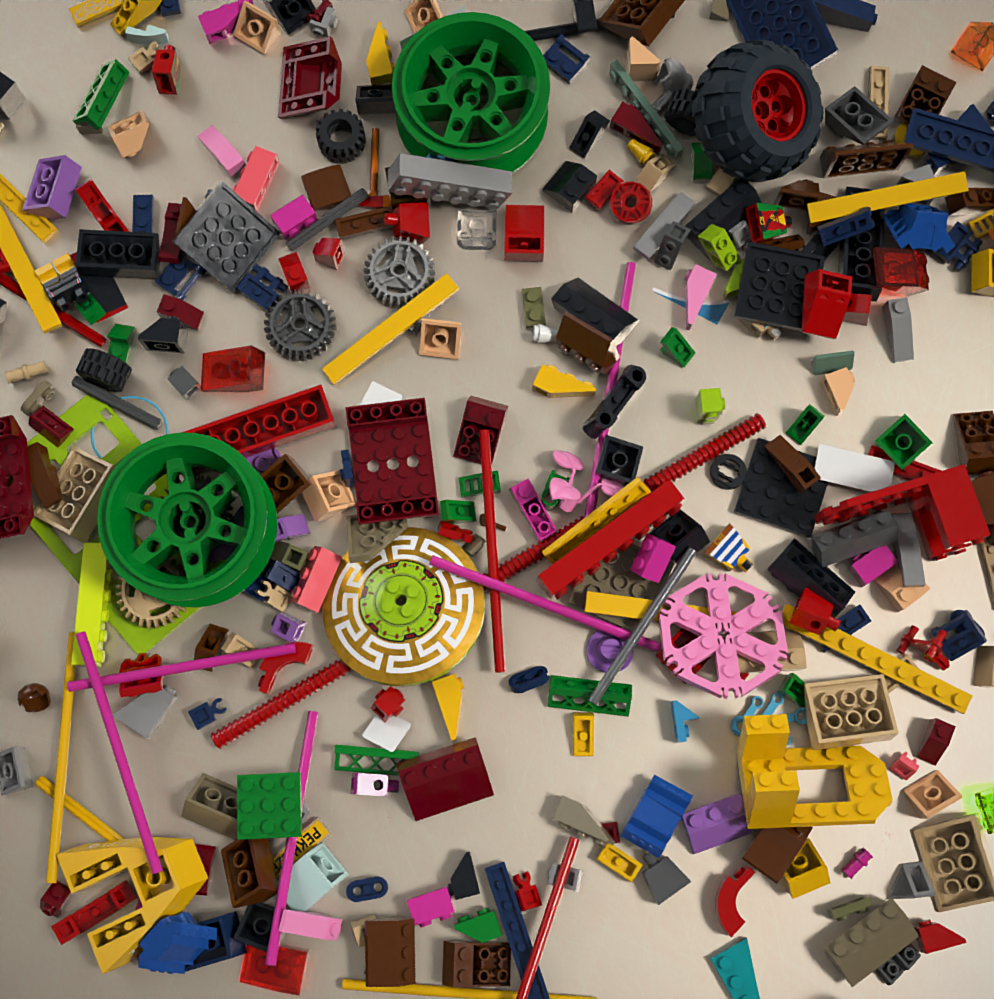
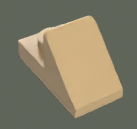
(237, 644)

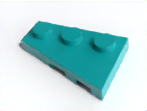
(737, 970)

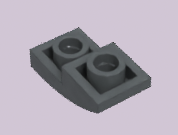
(898, 964)

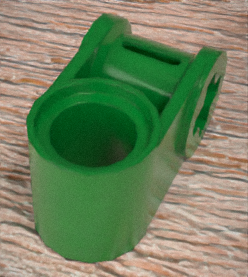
(546, 492)

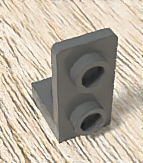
(671, 245)

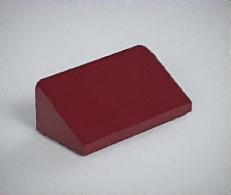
(50, 426)

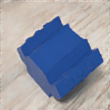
(920, 227)
(656, 816)
(174, 944)

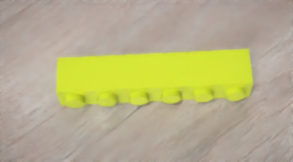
(92, 602)

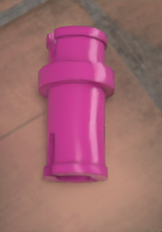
(857, 863)

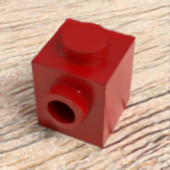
(388, 703)

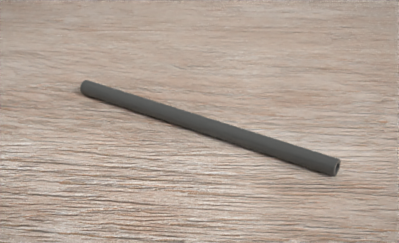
(642, 626)

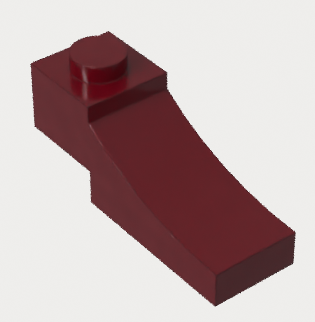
(168, 251)

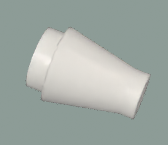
(543, 334)

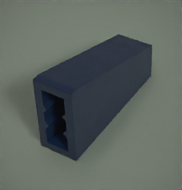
(848, 13)
(970, 116)

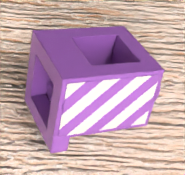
(280, 628)

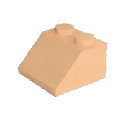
(328, 496)

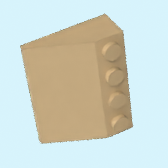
(81, 487)
(849, 712)
(957, 862)

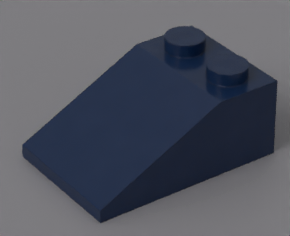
(225, 946)

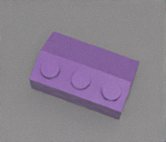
(52, 187)
(715, 823)

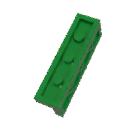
(102, 94)
(575, 687)
(371, 752)

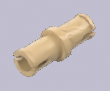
(26, 372)

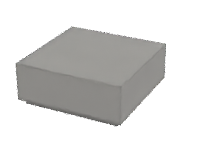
(740, 234)

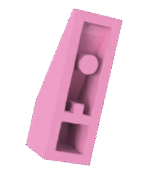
(696, 289)
(310, 924)

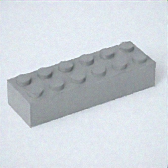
(449, 181)

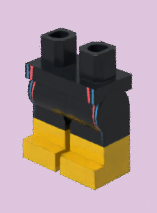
(66, 289)

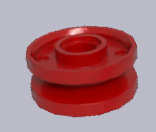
(643, 204)

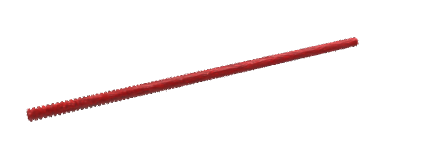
(506, 570)

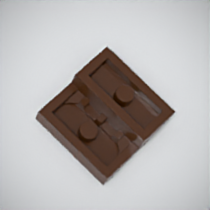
(326, 187)

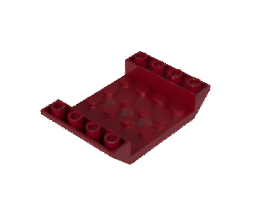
(392, 433)
(15, 500)

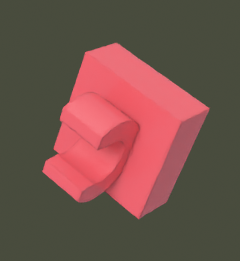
(904, 766)

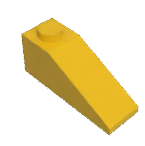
(449, 697)

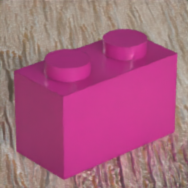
(294, 217)
(652, 558)
(871, 565)
(431, 906)

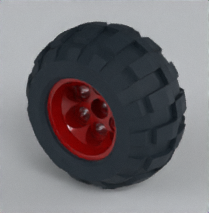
(757, 110)

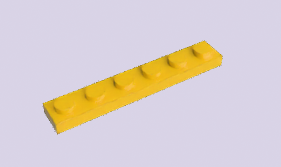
(599, 518)

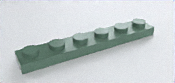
(637, 99)

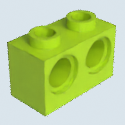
(719, 247)

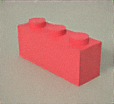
(256, 176)
(315, 579)

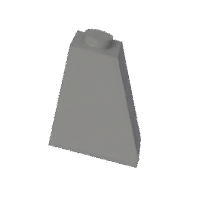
(147, 711)

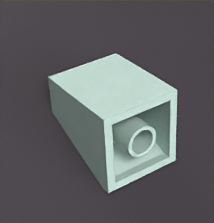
(313, 878)

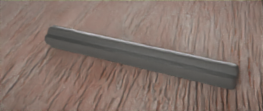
(327, 219)
(116, 402)

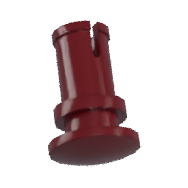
(317, 15)

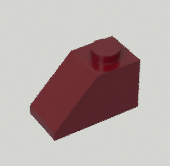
(188, 314)
(935, 741)

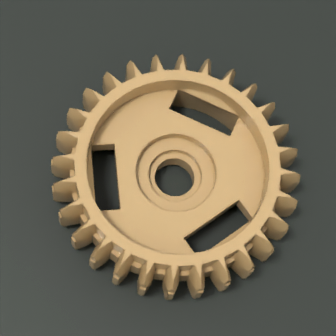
(142, 603)

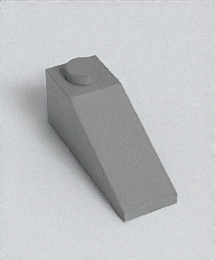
(899, 329)

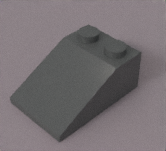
(856, 117)

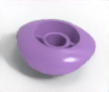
(603, 649)

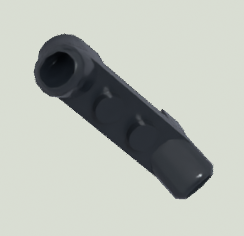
(608, 410)

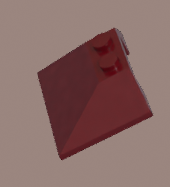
(309, 77)

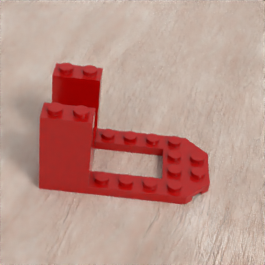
(940, 504)

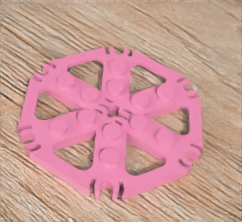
(711, 642)

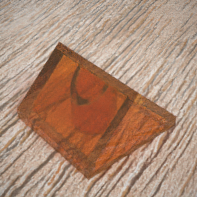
(976, 44)

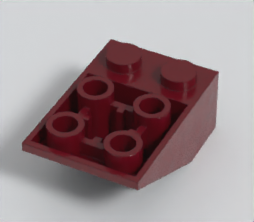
(479, 415)

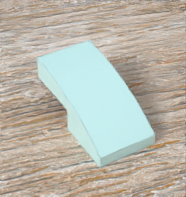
(146, 37)

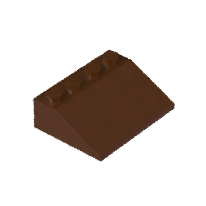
(639, 18)
(864, 158)

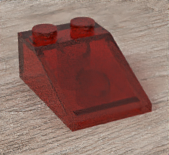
(901, 270)
(233, 370)
(285, 977)

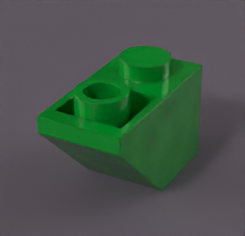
(480, 927)

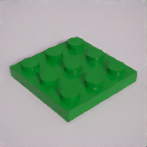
(269, 806)

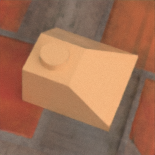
(129, 133)
(892, 587)

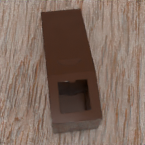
(970, 202)
(793, 464)

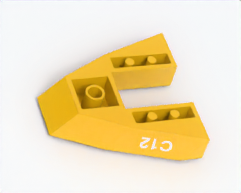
(159, 893)

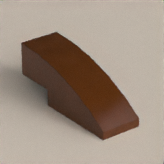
(44, 475)

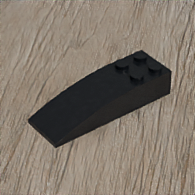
(857, 253)

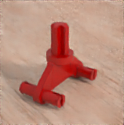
(931, 649)

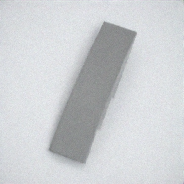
(652, 238)
(908, 551)

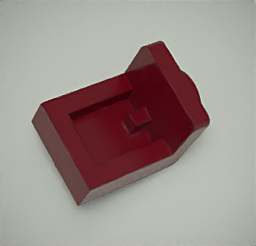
(54, 899)

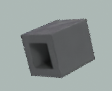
(184, 382)

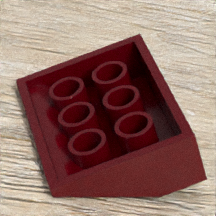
(445, 779)

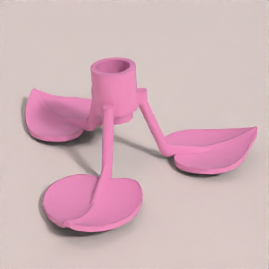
(568, 494)

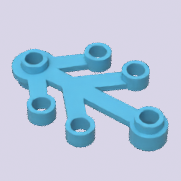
(768, 711)

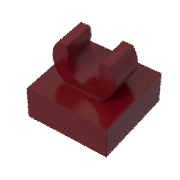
(613, 831)

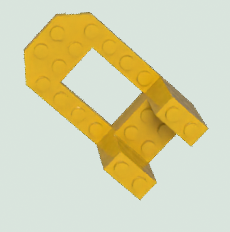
(772, 785)

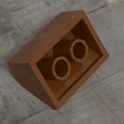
(586, 344)
(285, 481)
(249, 871)
(390, 952)

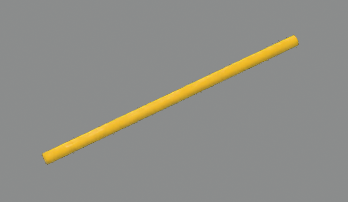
(61, 767)
(444, 991)

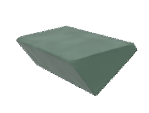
(832, 362)

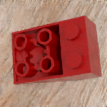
(524, 233)
(825, 302)

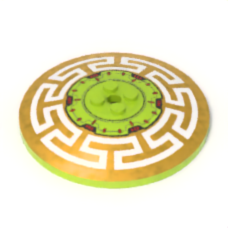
(411, 640)

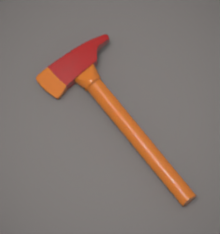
(375, 201)

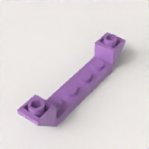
(289, 526)

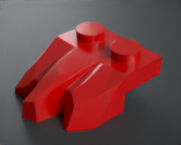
(142, 686)

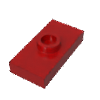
(603, 190)

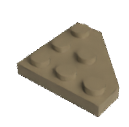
(370, 539)

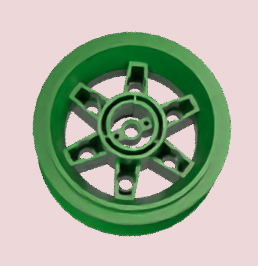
(484, 39)
(125, 498)

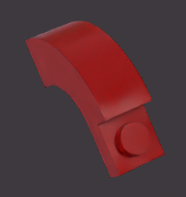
(100, 207)
(275, 664)
(726, 900)

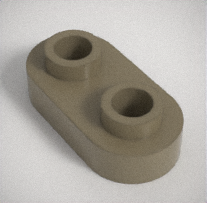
(37, 398)

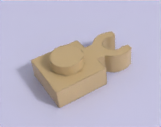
(143, 59)
(276, 596)

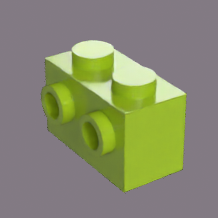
(709, 405)

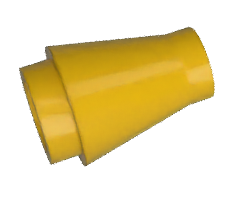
(640, 151)

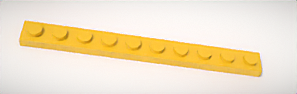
(886, 664)

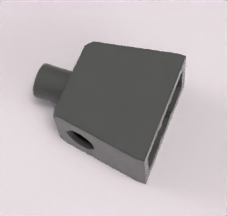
(663, 877)

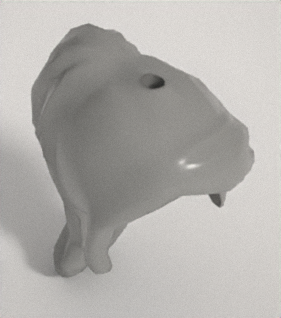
(673, 78)

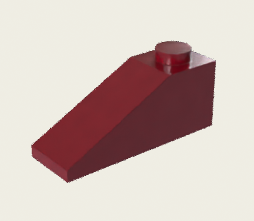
(631, 124)

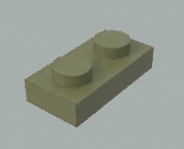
(533, 307)
(858, 905)

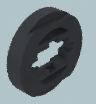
(734, 483)

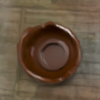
(34, 697)

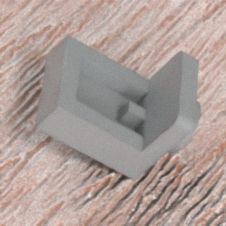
(328, 22)
(573, 880)

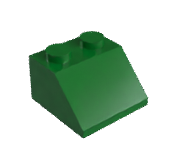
(904, 442)

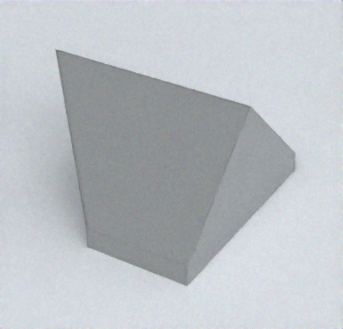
(912, 883)

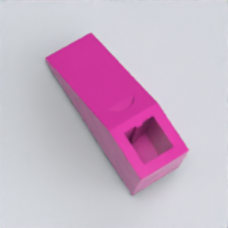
(222, 21)
(533, 509)

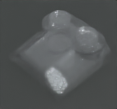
(476, 229)

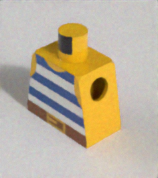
(729, 550)

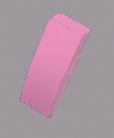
(221, 150)

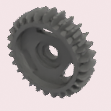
(313, 331)

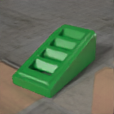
(496, 489)

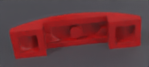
(94, 912)

